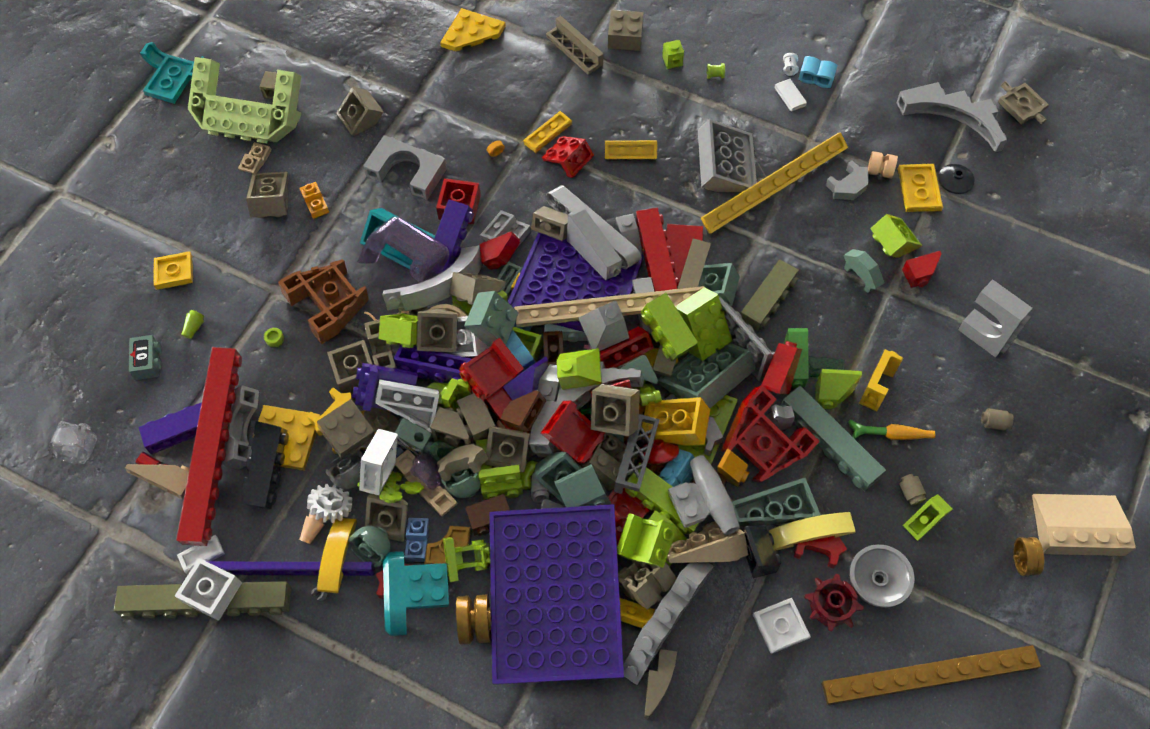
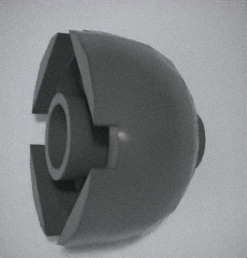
(346, 471)

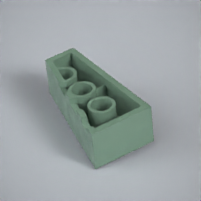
(777, 505)

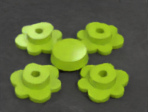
(390, 491)

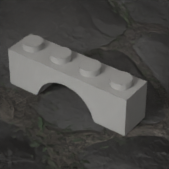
(237, 446)

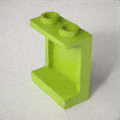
(646, 540)

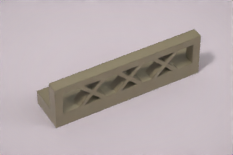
(580, 45)

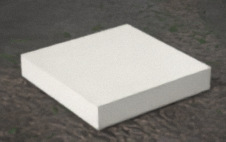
(781, 625)

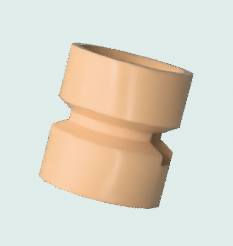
(882, 164)

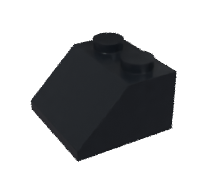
(761, 554)

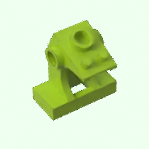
(454, 558)

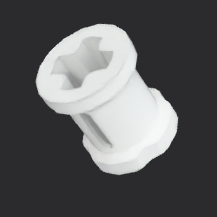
(793, 63)

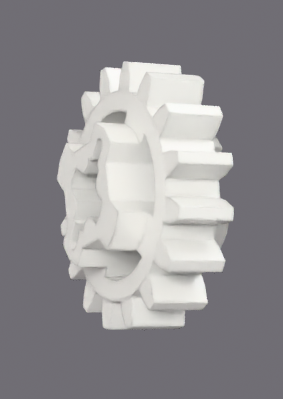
(329, 503)

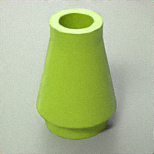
(192, 323)

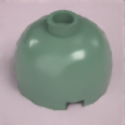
(463, 483)
(370, 544)

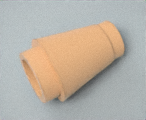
(311, 528)

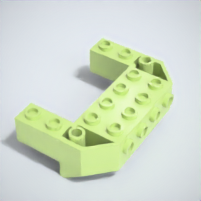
(243, 117)

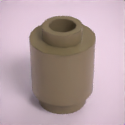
(997, 419)
(913, 489)

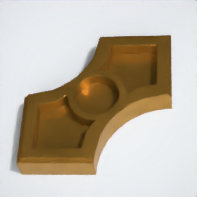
(435, 551)

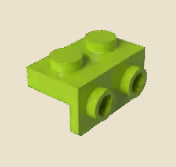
(454, 391)

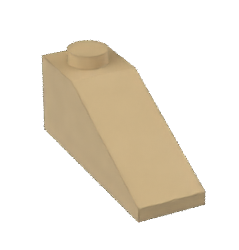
(166, 477)

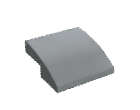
(503, 224)

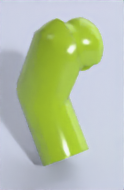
(526, 475)

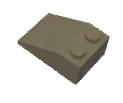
(268, 195)

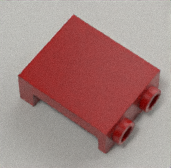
(491, 370)
(572, 432)

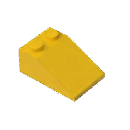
(679, 420)

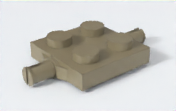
(1023, 103)

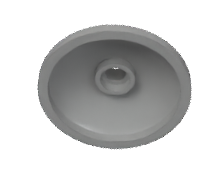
(890, 567)

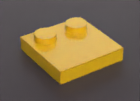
(173, 270)

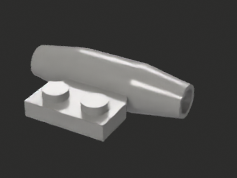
(705, 497)

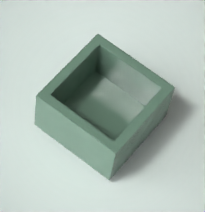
(491, 318)

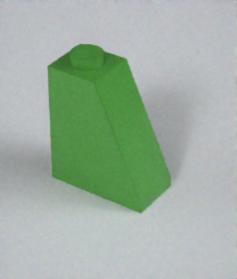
(800, 337)

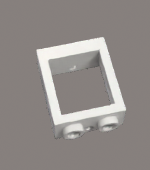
(378, 462)

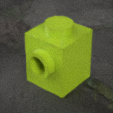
(673, 54)

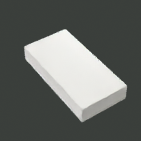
(790, 95)
(207, 553)

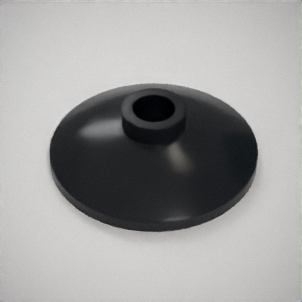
(956, 178)

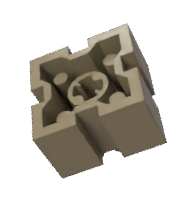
(645, 582)

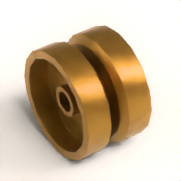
(473, 619)

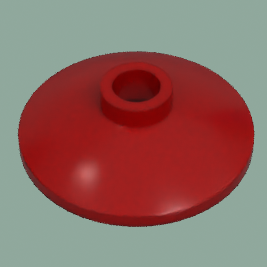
(662, 452)

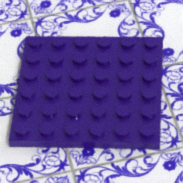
(560, 274)

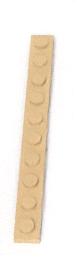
(571, 310)

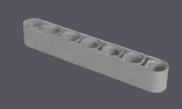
(566, 202)

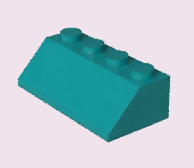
(377, 218)

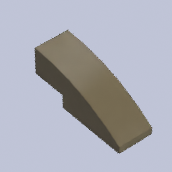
(659, 681)

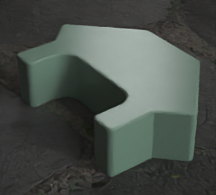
(865, 268)

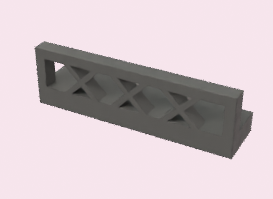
(629, 453)

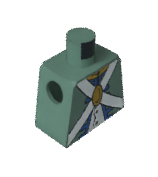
(413, 438)

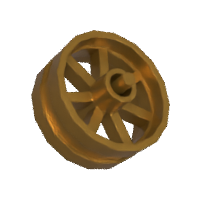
(1028, 556)

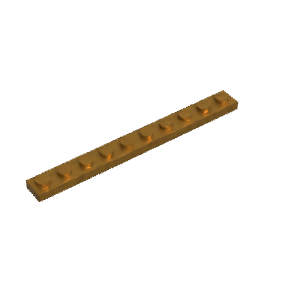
(930, 674)

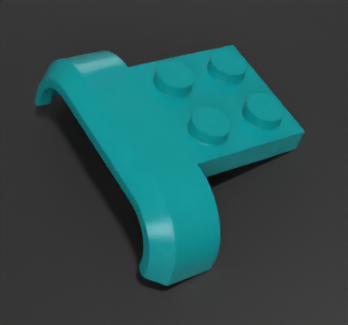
(171, 74)
(411, 589)

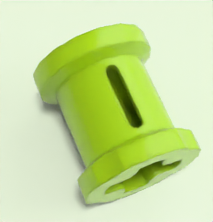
(716, 71)

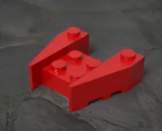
(762, 440)

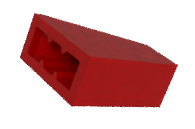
(782, 368)

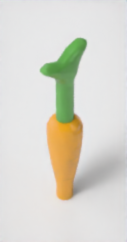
(892, 431)

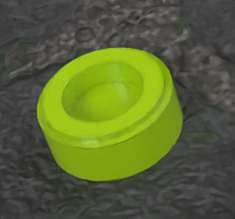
(273, 337)

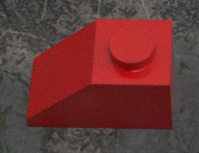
(498, 250)
(920, 269)

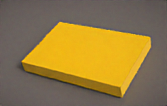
(920, 188)

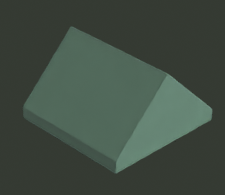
(641, 363)

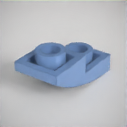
(417, 539)

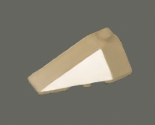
(709, 546)

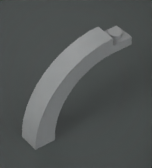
(436, 288)

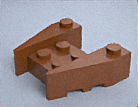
(330, 293)

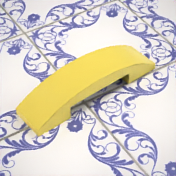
(812, 529)

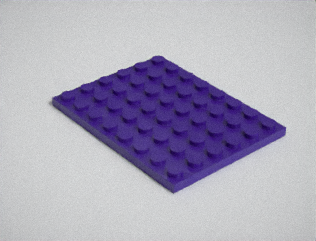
(555, 595)

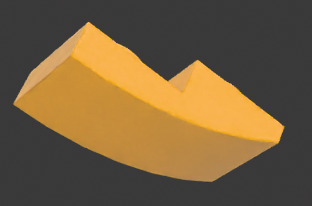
(314, 200)

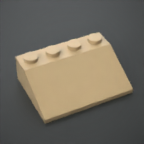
(1082, 525)

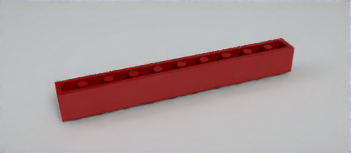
(209, 447)

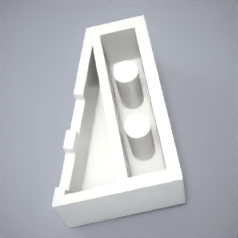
(409, 401)

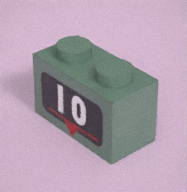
(144, 357)

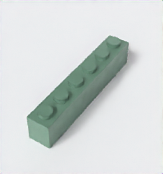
(834, 440)

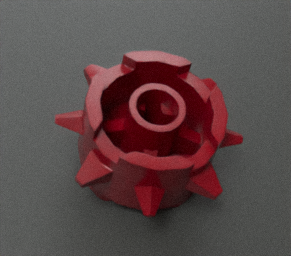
(827, 592)

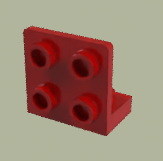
(570, 153)

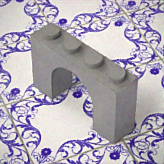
(391, 151)
(1009, 311)

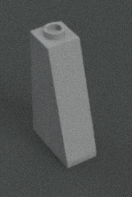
(592, 244)

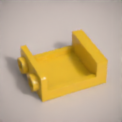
(875, 393)

